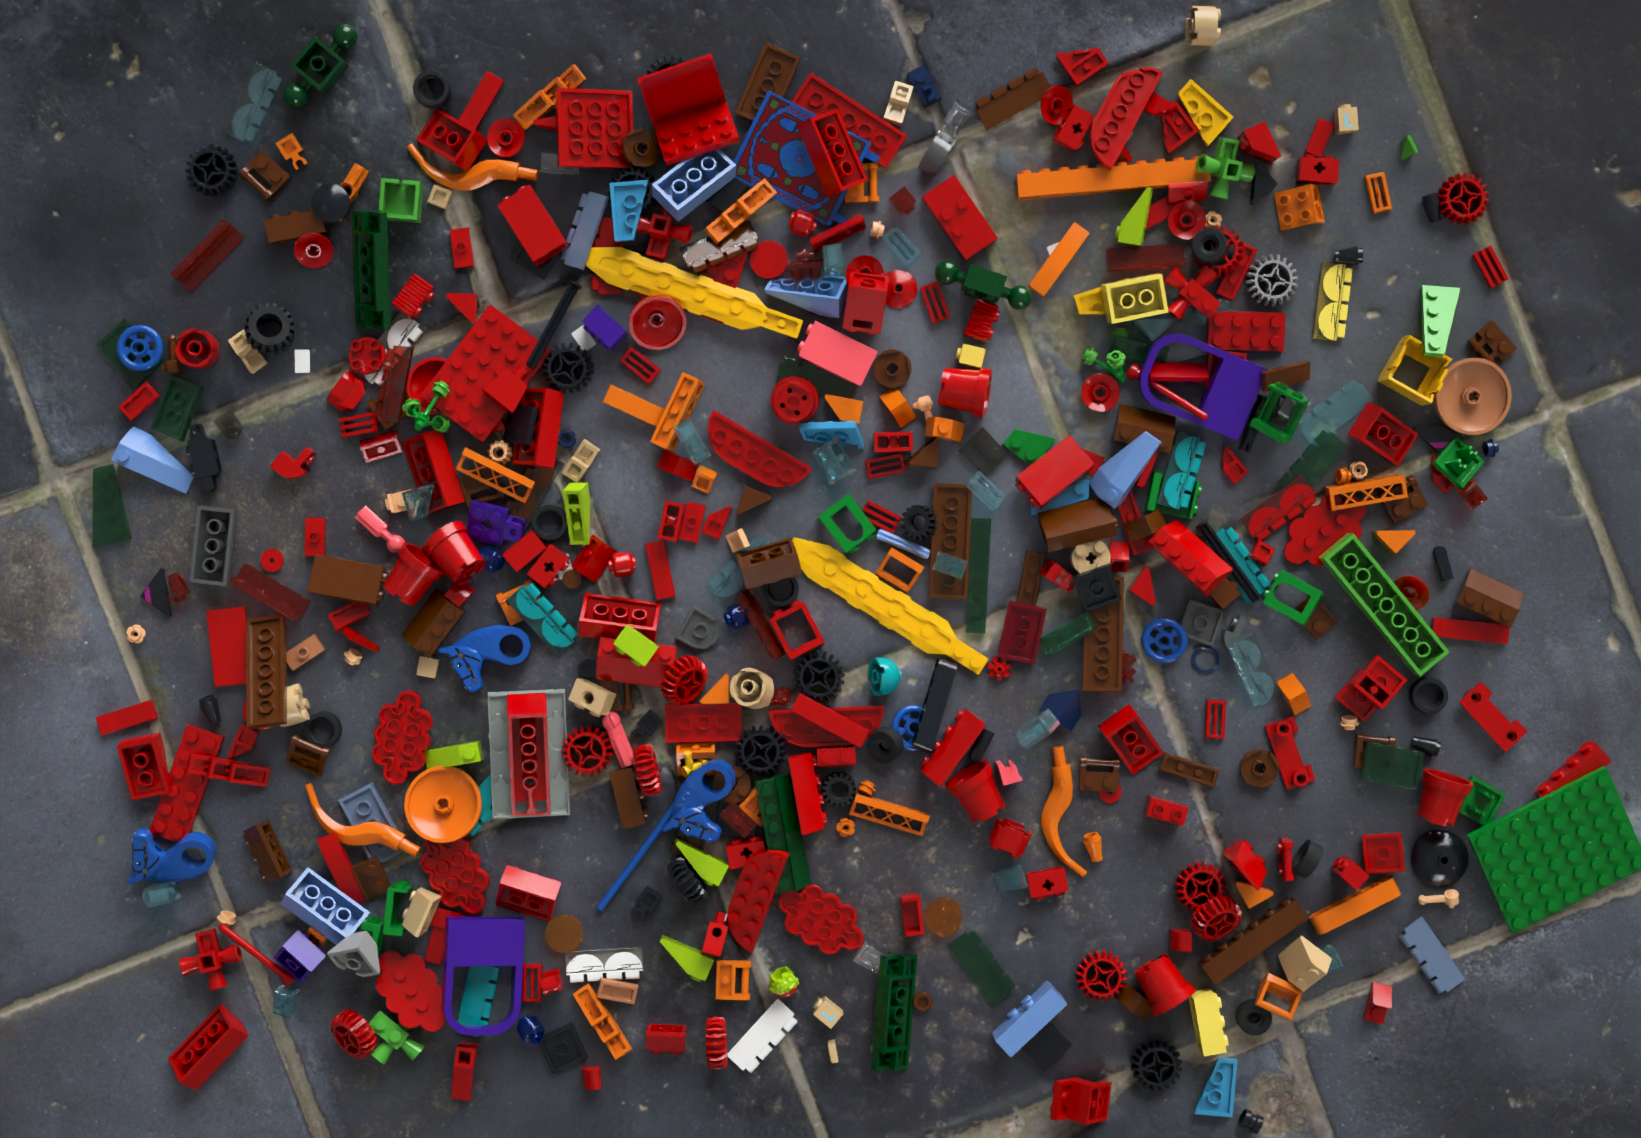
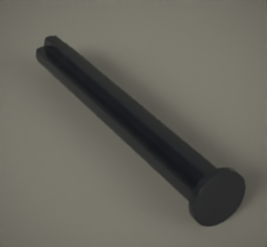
(553, 324)
(1225, 555)

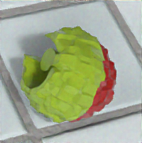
(783, 982)

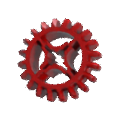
(1461, 191)
(1228, 264)
(684, 680)
(579, 747)
(647, 770)
(1194, 893)
(1216, 918)
(1094, 978)
(353, 1034)
(716, 1043)

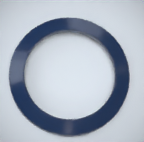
(1194, 656)

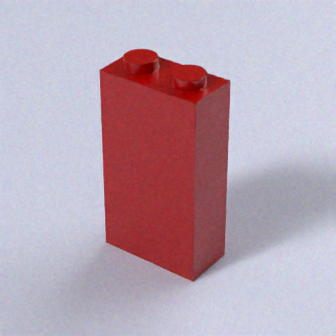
(532, 225)
(1054, 473)

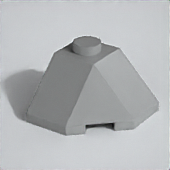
(357, 953)

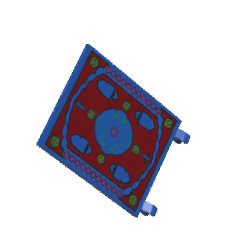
(778, 154)

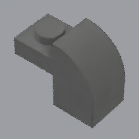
(937, 153)
(1236, 625)

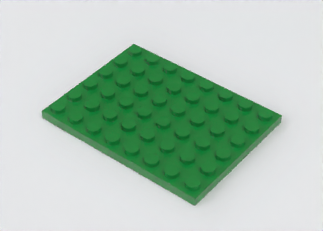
(1557, 849)

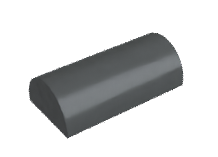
(213, 545)

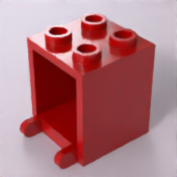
(865, 302)

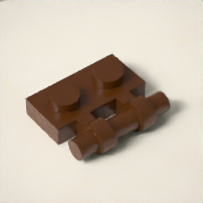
(1495, 340)

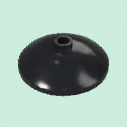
(1427, 857)

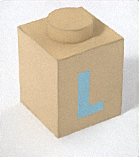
(1346, 119)
(827, 1011)

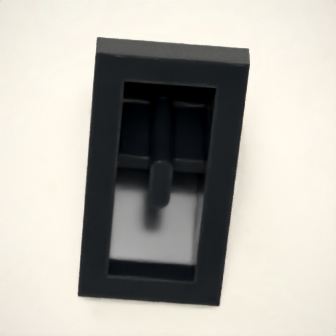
(1261, 184)

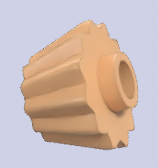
(506, 449)

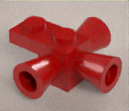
(662, 231)
(1192, 293)
(210, 958)

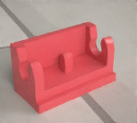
(1009, 774)

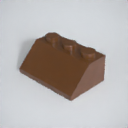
(1134, 421)
(769, 563)
(1489, 598)
(433, 624)
(267, 851)

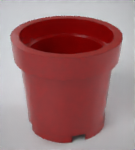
(966, 390)
(793, 401)
(454, 552)
(412, 574)
(976, 791)
(1442, 796)
(1163, 984)

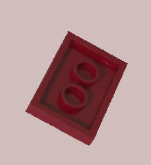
(1021, 632)

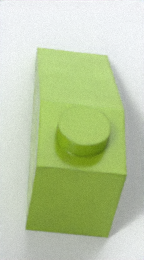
(1134, 224)
(577, 512)
(454, 755)
(708, 866)
(690, 959)

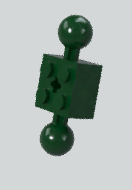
(322, 78)
(984, 284)

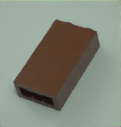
(1077, 524)
(347, 580)

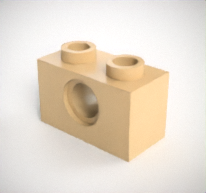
(602, 698)

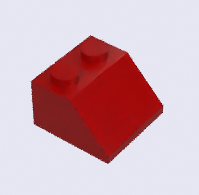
(1259, 144)
(666, 1038)

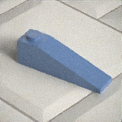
(818, 296)
(148, 457)
(1119, 474)

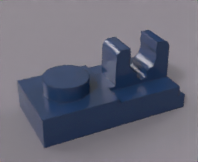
(924, 86)

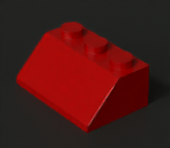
(528, 893)

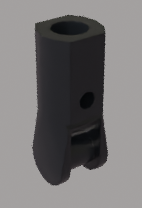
(1443, 565)
(980, 745)

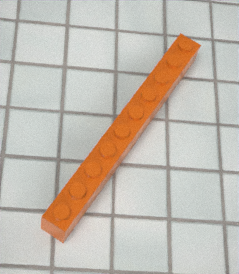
(1101, 180)

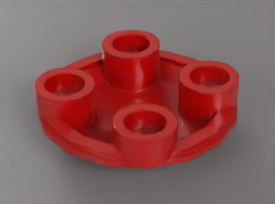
(367, 355)

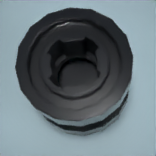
(1250, 1121)

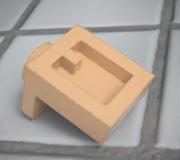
(396, 502)

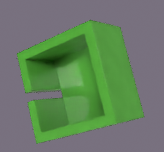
(401, 202)

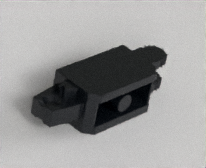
(204, 457)

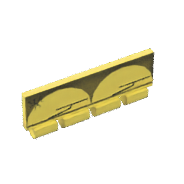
(1329, 305)

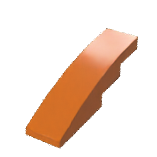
(545, 99)
(740, 211)
(1058, 259)
(633, 405)
(602, 1021)

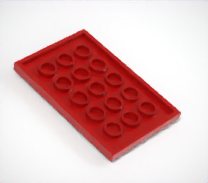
(480, 357)

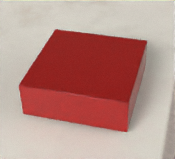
(1261, 552)

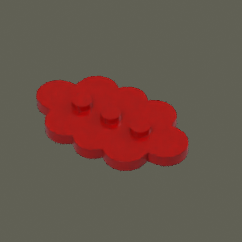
(1321, 529)
(402, 737)
(456, 874)
(821, 919)
(411, 991)

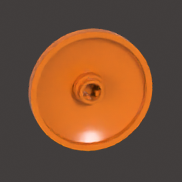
(443, 804)

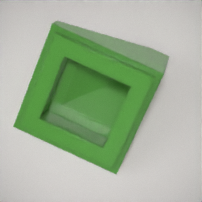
(1407, 148)

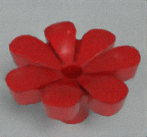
(994, 668)

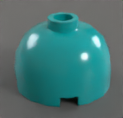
(884, 676)

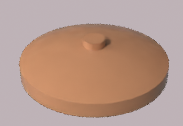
(1473, 396)

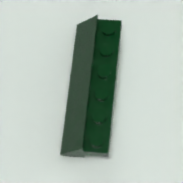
(371, 269)
(782, 829)
(894, 1011)

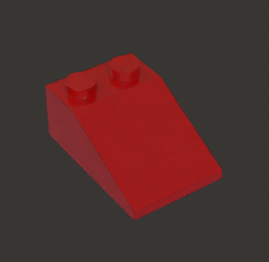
(452, 139)
(1383, 433)
(1131, 739)
(144, 765)
(1246, 863)

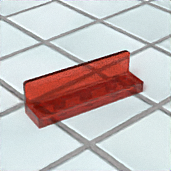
(207, 255)
(1145, 257)
(271, 592)

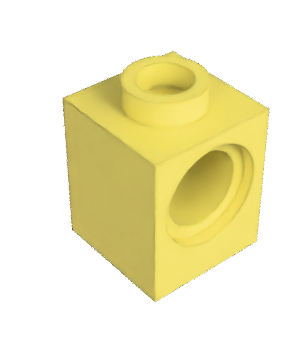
(970, 356)

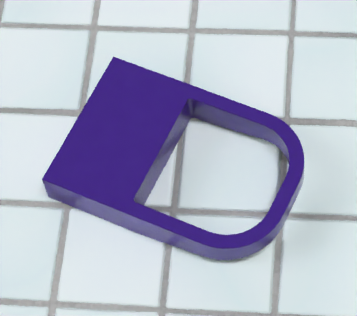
(1228, 393)
(483, 943)

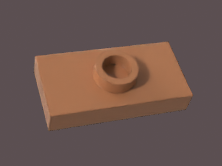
(304, 652)
(617, 991)

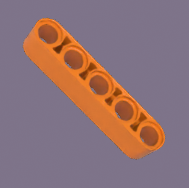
(1354, 905)

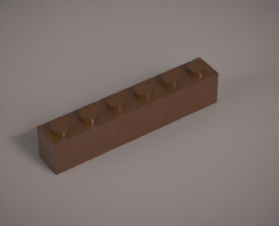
(1253, 940)

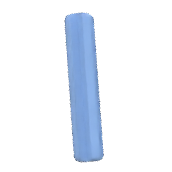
(903, 544)

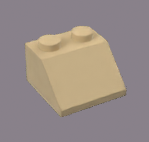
(421, 911)
(1304, 963)

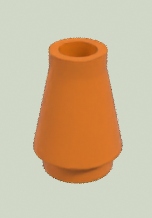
(1093, 845)

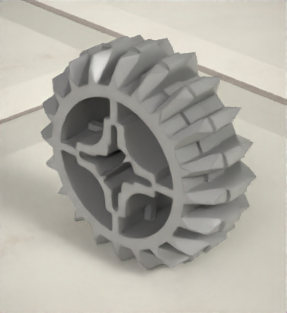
(1274, 272)

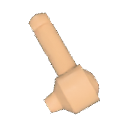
(925, 405)
(1450, 897)

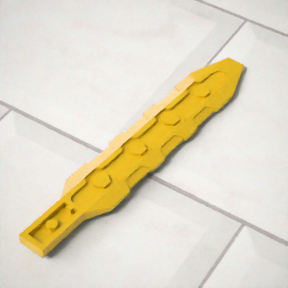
(693, 292)
(884, 603)

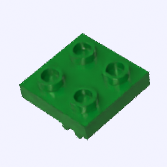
(1458, 462)
(1482, 802)

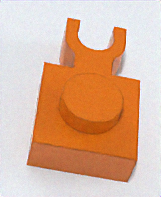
(290, 148)

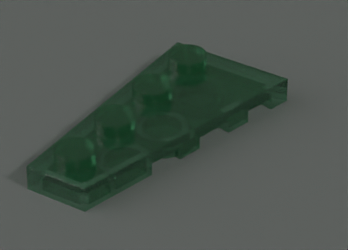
(109, 514)

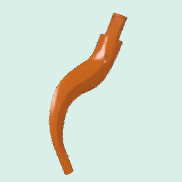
(476, 176)
(1056, 806)
(363, 833)

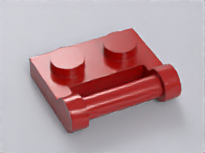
(1285, 865)

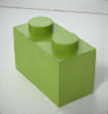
(635, 645)

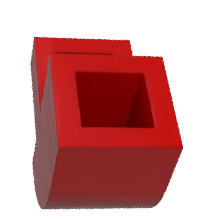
(291, 468)

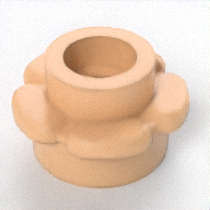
(1213, 215)
(876, 229)
(1358, 465)
(140, 634)
(353, 656)
(1349, 722)
(226, 918)

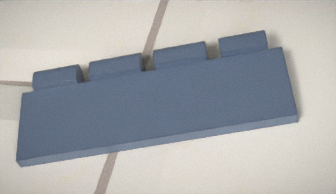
(587, 224)
(1430, 950)

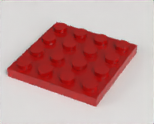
(592, 127)

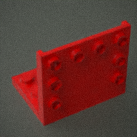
(688, 109)

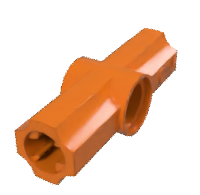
(355, 180)

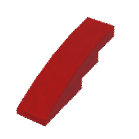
(830, 720)
(228, 770)
(340, 867)

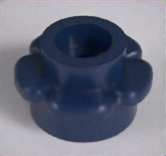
(561, 438)
(1490, 448)

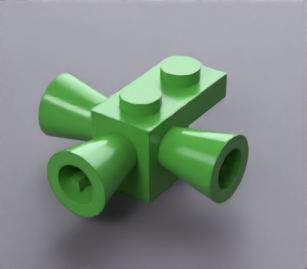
(1225, 167)
(394, 1036)

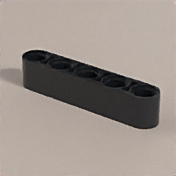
(934, 705)

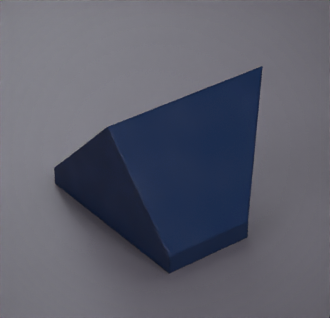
(1064, 707)

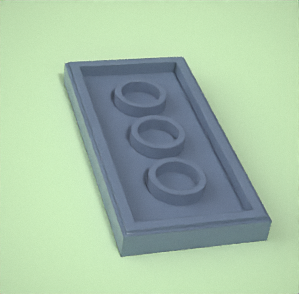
(367, 806)

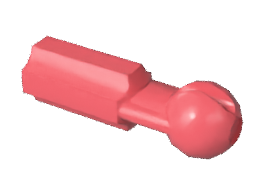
(379, 529)
(618, 739)

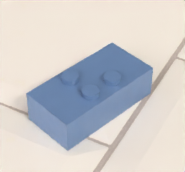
(693, 182)
(324, 907)
(1028, 1018)

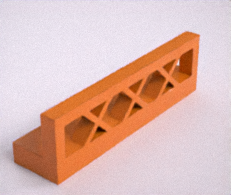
(677, 410)
(511, 475)
(1362, 485)
(890, 807)

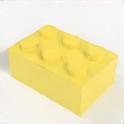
(1134, 298)
(1208, 1022)

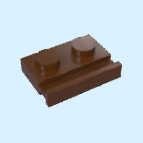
(1320, 620)
(371, 877)

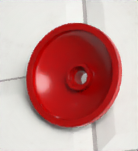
(661, 332)
(419, 379)

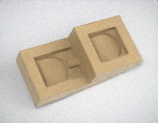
(898, 103)
(250, 357)
(581, 461)

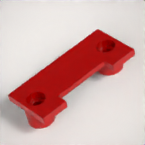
(1491, 718)
(1287, 753)

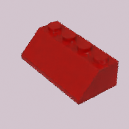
(832, 153)
(545, 437)
(433, 465)
(1190, 556)
(609, 615)
(618, 667)
(952, 747)
(806, 792)
(207, 1047)

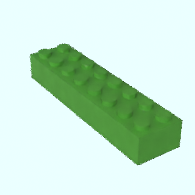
(1383, 604)

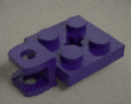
(502, 527)

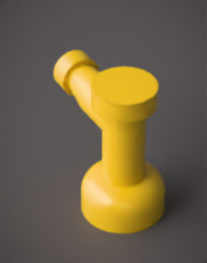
(690, 766)

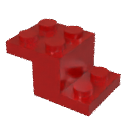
(1370, 688)
(1080, 1100)

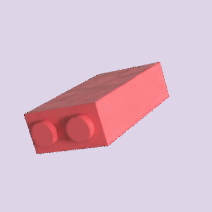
(836, 353)

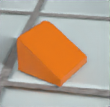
(704, 479)

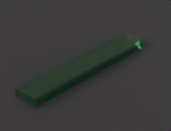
(978, 575)

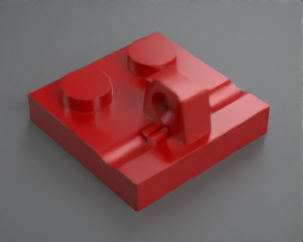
(1383, 852)

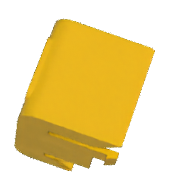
(1432, 380)

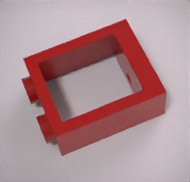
(804, 647)

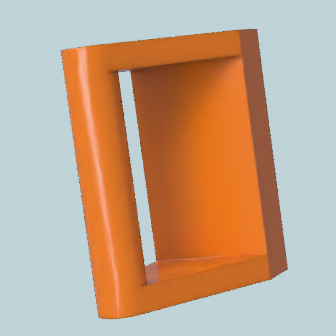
(905, 560)
(699, 750)
(1282, 989)

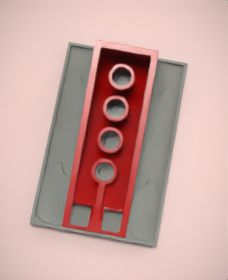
(527, 752)

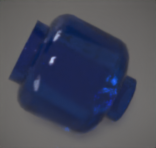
(493, 558)
(736, 616)
(530, 1029)

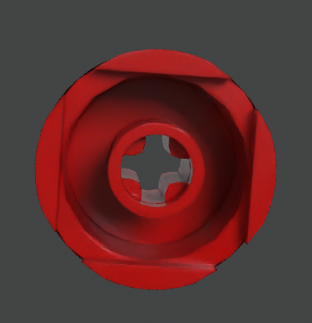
(187, 344)
(1009, 837)

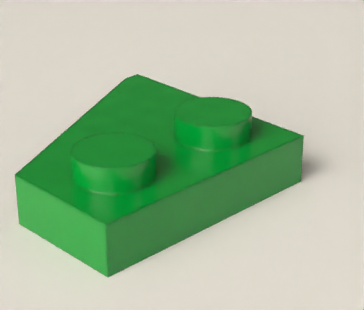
(1028, 445)

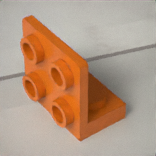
(1299, 207)

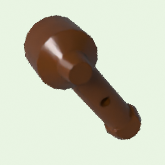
(173, 365)

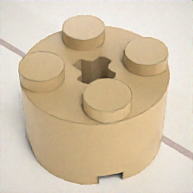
(1202, 25)
(1080, 552)
(751, 678)
(296, 706)

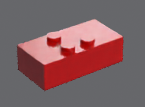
(959, 218)

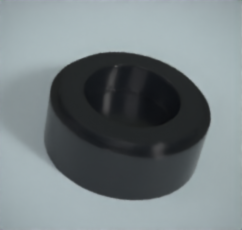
(587, 668)

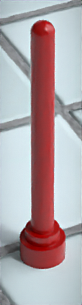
(1133, 373)
(285, 976)

